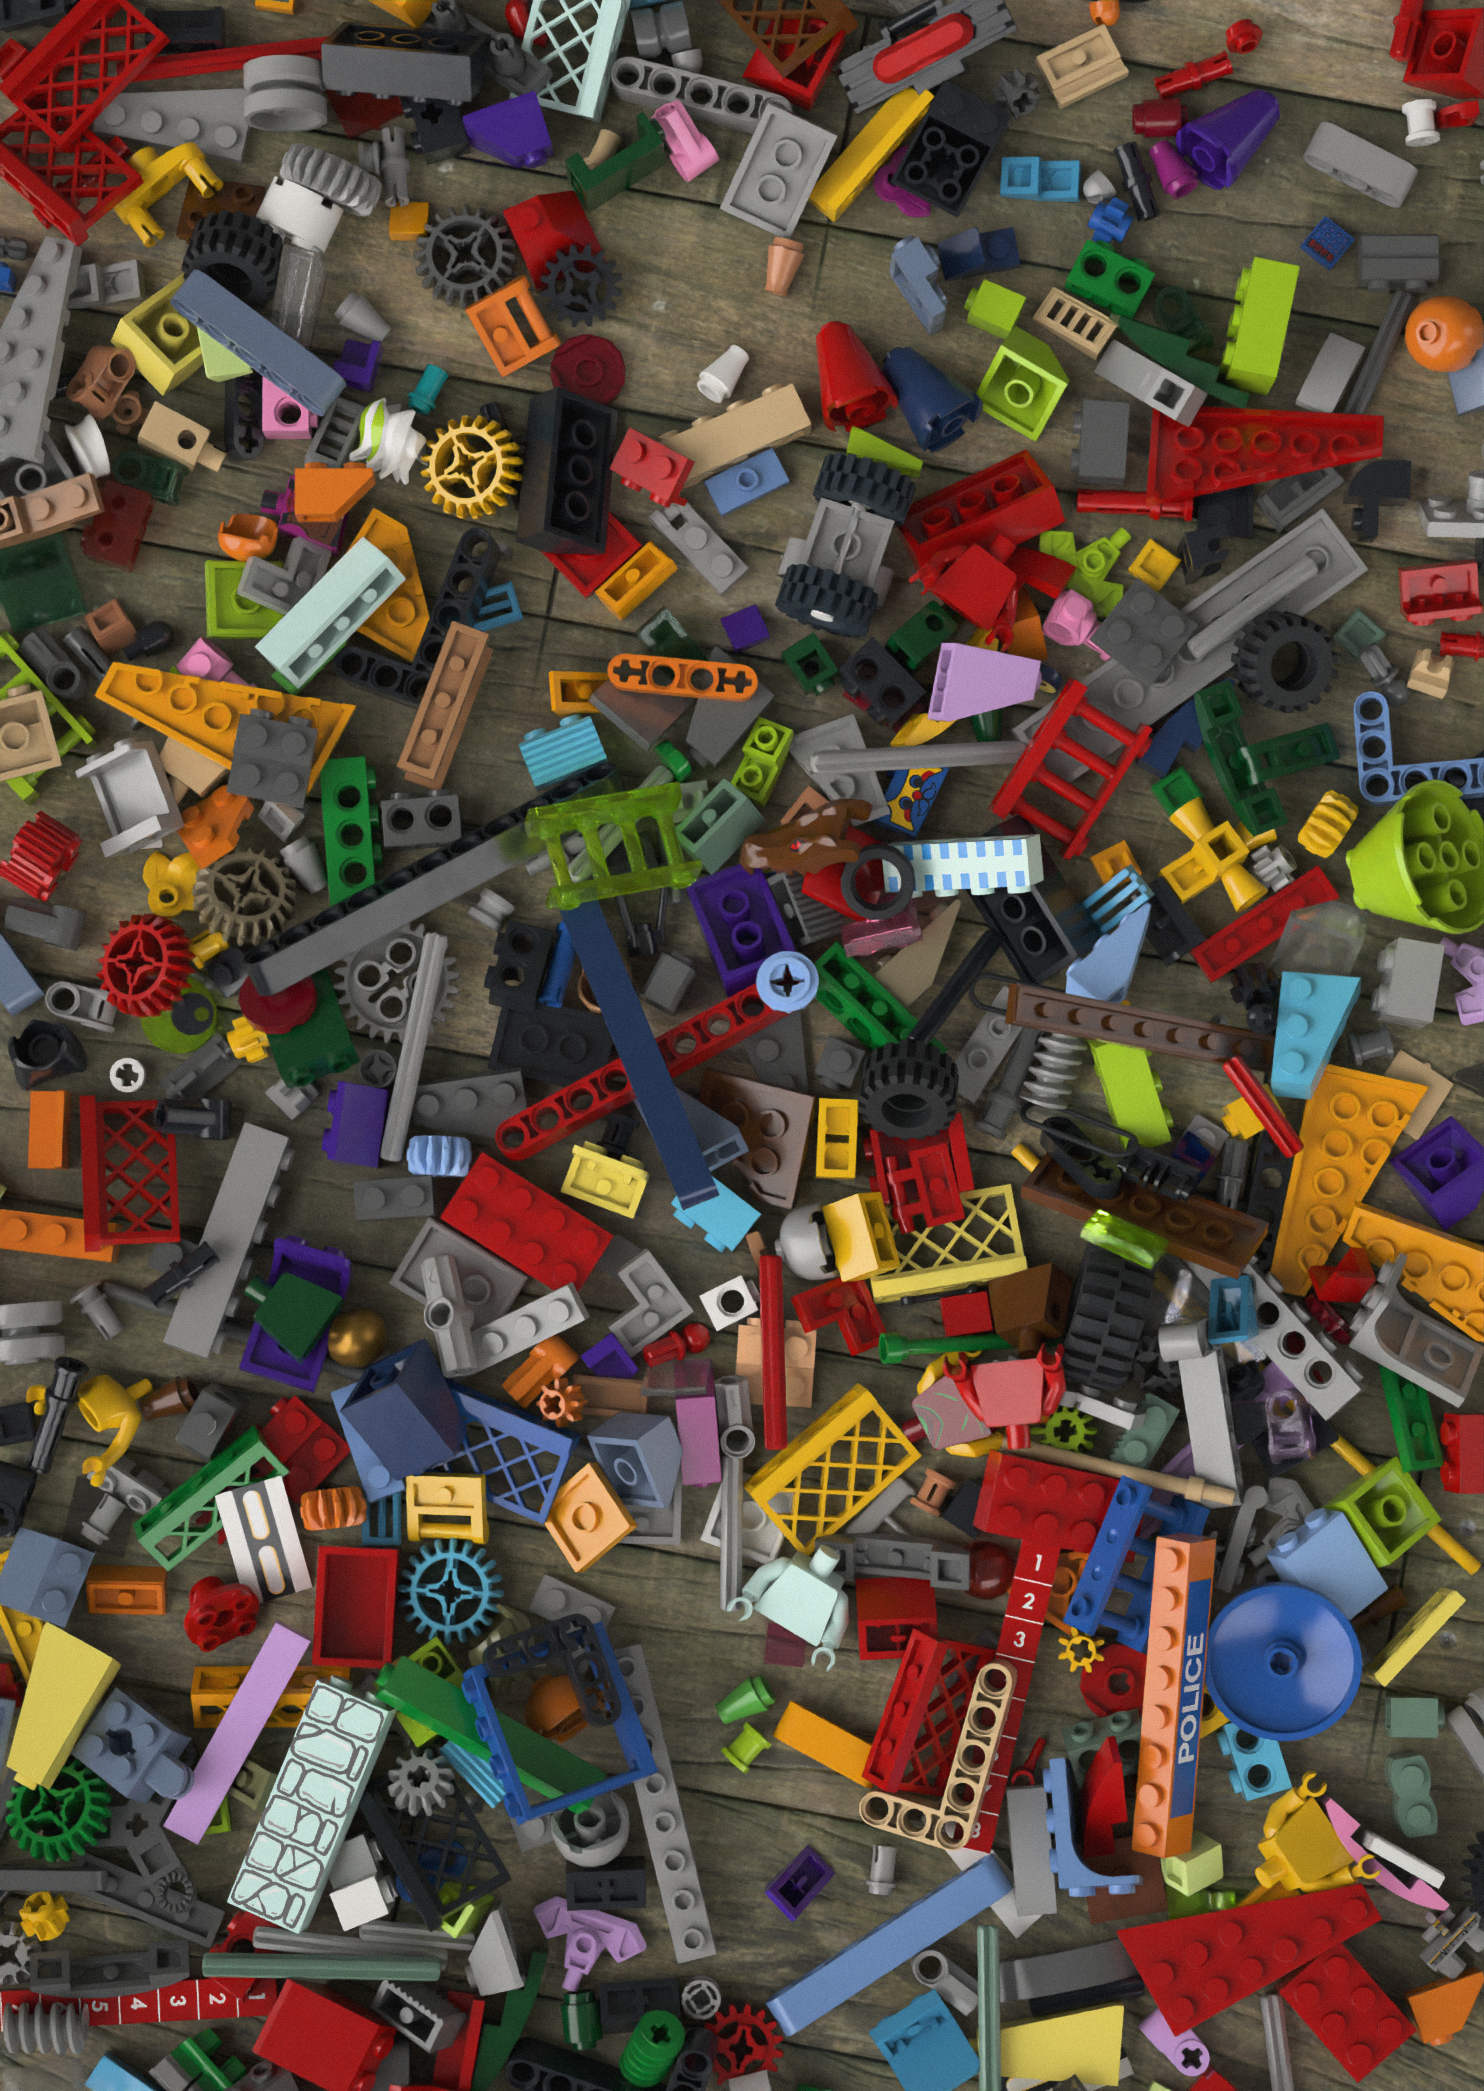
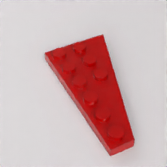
(1250, 447)
(1223, 1956)

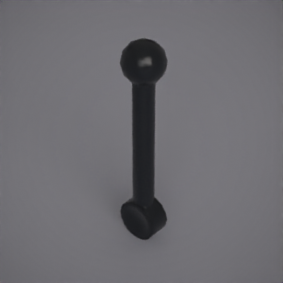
(971, 1288)

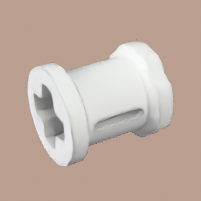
(1420, 123)

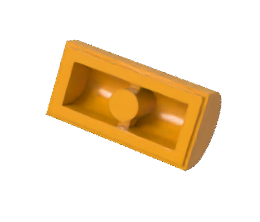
(636, 580)

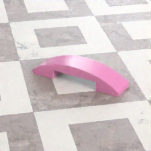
(1413, 1890)

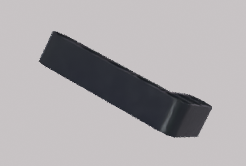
(448, 602)
(549, 2063)

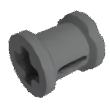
(1370, 1045)

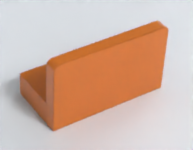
(49, 1130)

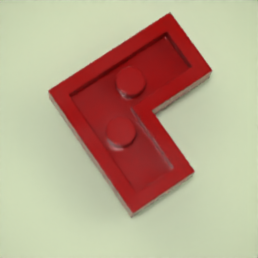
(848, 1305)

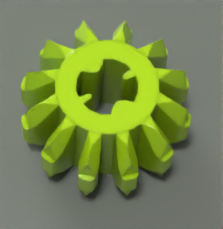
(1072, 1441)

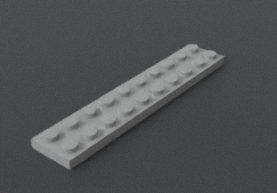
(1133, 702)

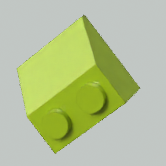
(1386, 1511)

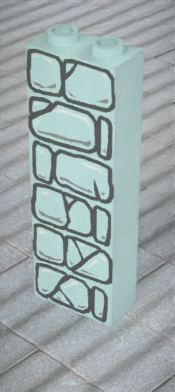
(312, 1804)

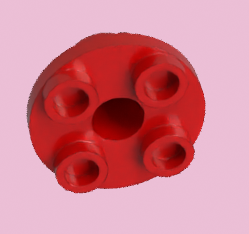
(219, 1612)

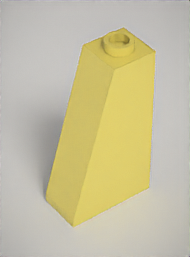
(57, 1705)
(1064, 2045)

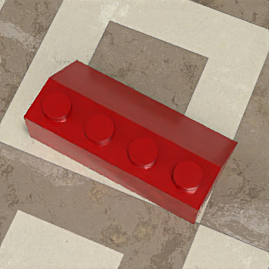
(1002, 499)

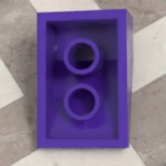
(738, 924)

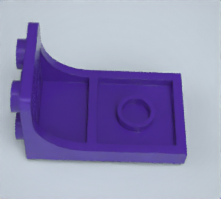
(323, 1268)

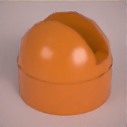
(1105, 12)

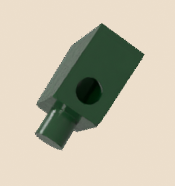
(922, 636)
(293, 1312)

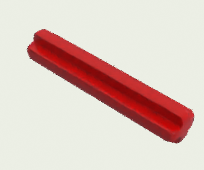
(1263, 1106)

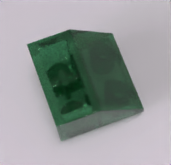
(39, 583)

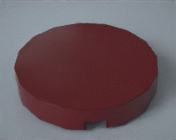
(589, 368)
(281, 1010)

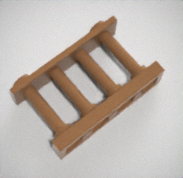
(445, 706)

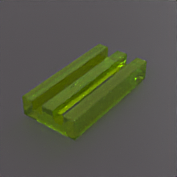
(1124, 1238)

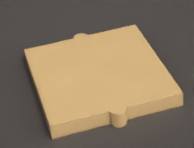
(1411, 1070)

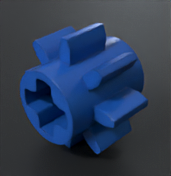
(1110, 221)

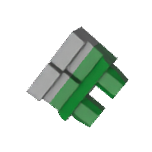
(191, 2059)

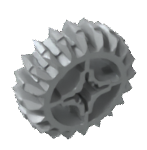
(331, 178)

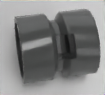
(660, 30)

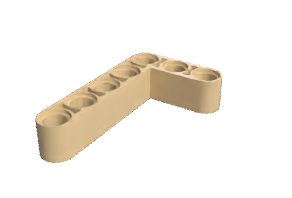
(962, 1771)

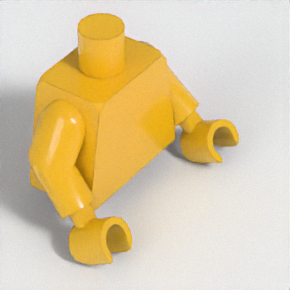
(1304, 1846)

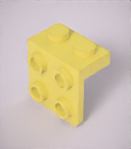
(604, 1180)

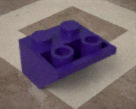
(357, 1124)

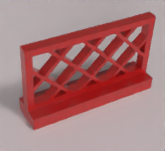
(65, 48)
(41, 193)
(96, 1183)
(909, 1708)

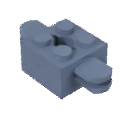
(135, 1749)

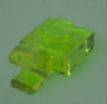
(1198, 1903)

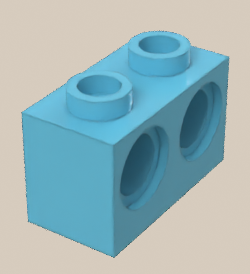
(1243, 1758)

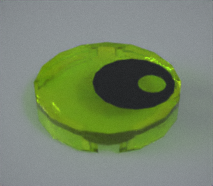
(188, 1024)

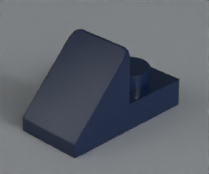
(978, 253)

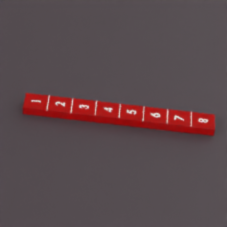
(1019, 1646)
(177, 2002)

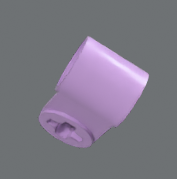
(1161, 2036)

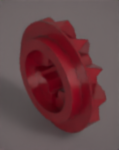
(1329, 1318)

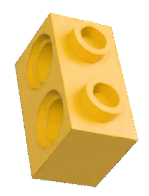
(836, 1139)

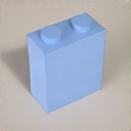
(1330, 1560)

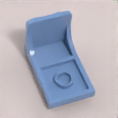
(1066, 1858)

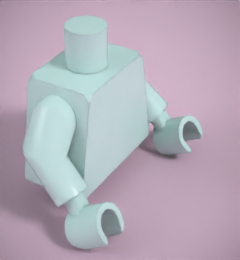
(801, 1597)

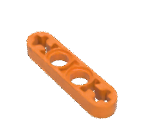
(683, 672)

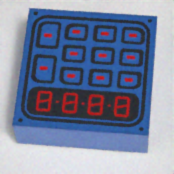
(1327, 243)

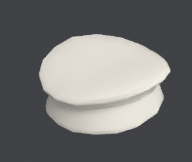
(88, 447)

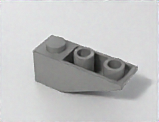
(1150, 383)

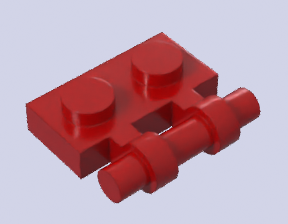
(935, 1186)

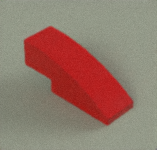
(1102, 1801)

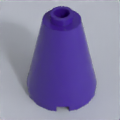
(1228, 137)

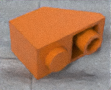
(329, 493)

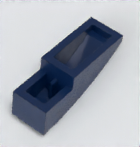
(1177, 732)

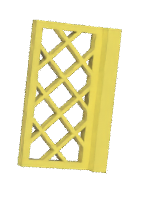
(958, 1274)

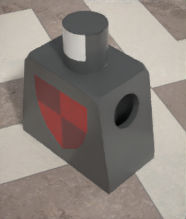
(210, 1421)

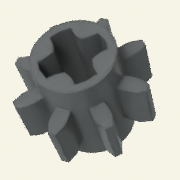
(1016, 92)

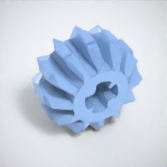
(439, 1156)

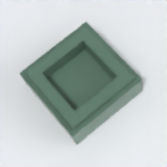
(1357, 633)

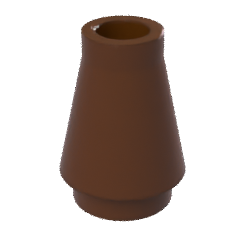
(171, 1399)

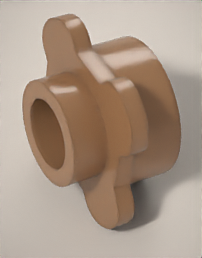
(131, 401)

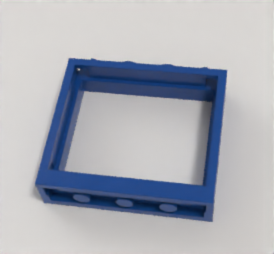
(627, 1729)

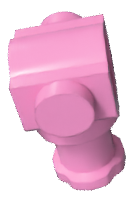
(1073, 621)
(209, 663)

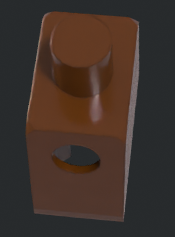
(1030, 1307)

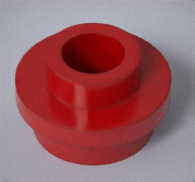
(1243, 36)

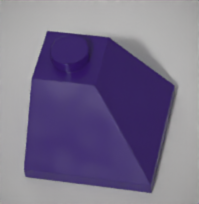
(511, 131)
(1444, 1172)

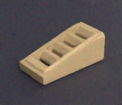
(1079, 341)

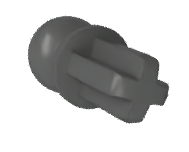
(1383, 675)

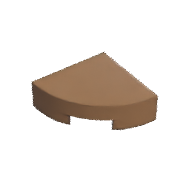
(756, 1246)

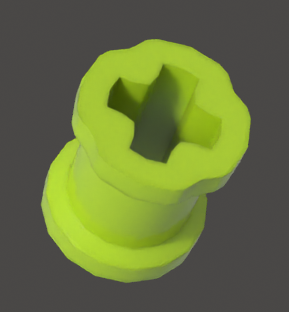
(746, 1747)

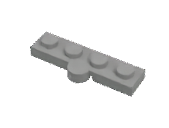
(1118, 1411)

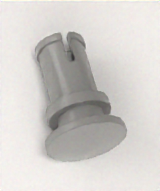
(98, 1309)

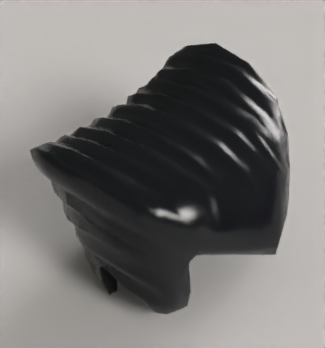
(45, 1053)

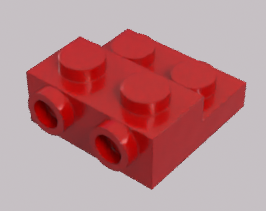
(303, 1444)

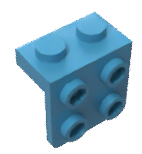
(926, 2046)

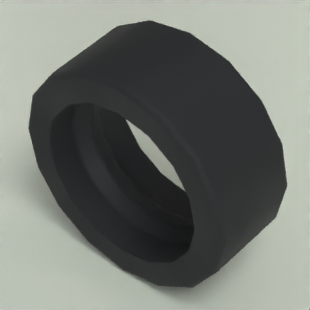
(891, 908)

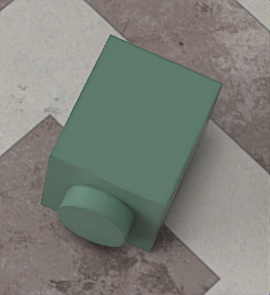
(1413, 1716)

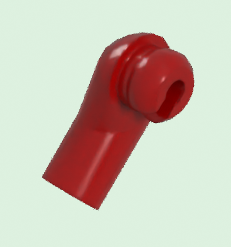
(517, 17)

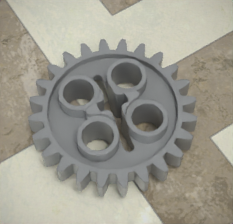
(379, 955)

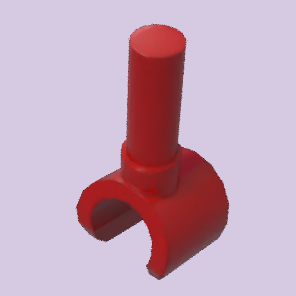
(1030, 1763)

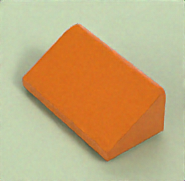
(126, 1590)

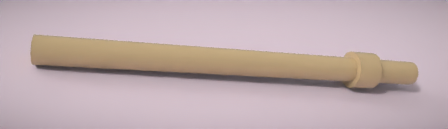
(1192, 1488)

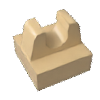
(1430, 673)

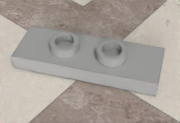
(985, 1050)

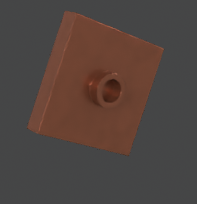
(1147, 1898)

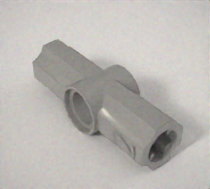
(451, 1337)

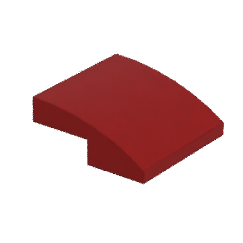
(826, 884)

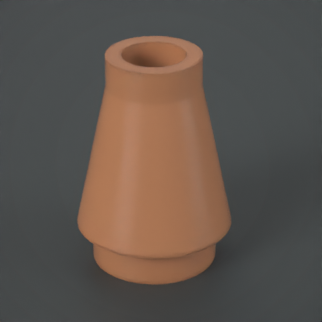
(782, 264)

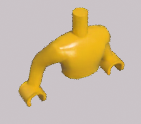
(104, 1406)

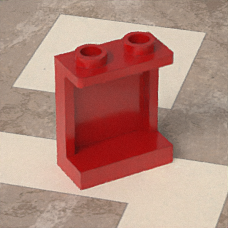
(880, 1146)

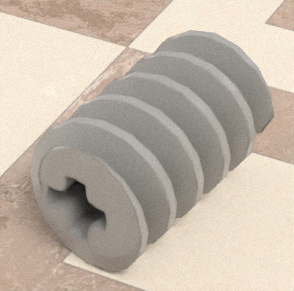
(1054, 1070)
(45, 2029)

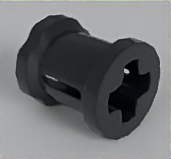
(618, 1133)

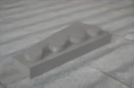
(177, 117)

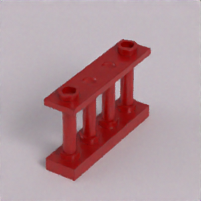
(1053, 735)

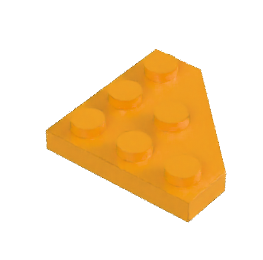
(404, 614)

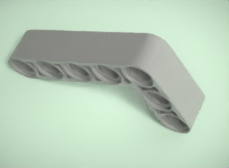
(1205, 1404)

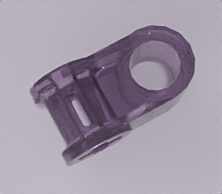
(1290, 1429)

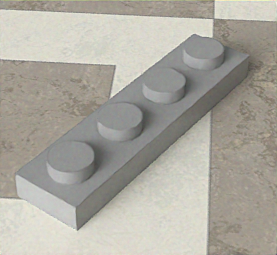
(526, 1326)

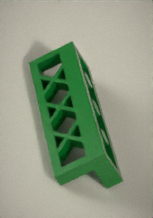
(197, 1491)

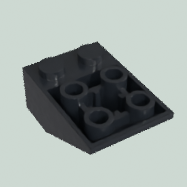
(952, 149)

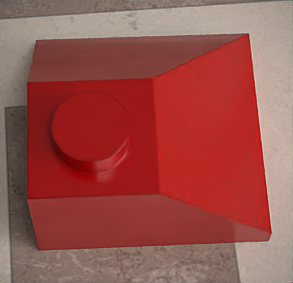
(1449, 54)
(546, 225)

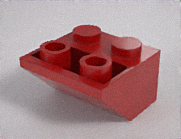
(806, 80)
(888, 1613)

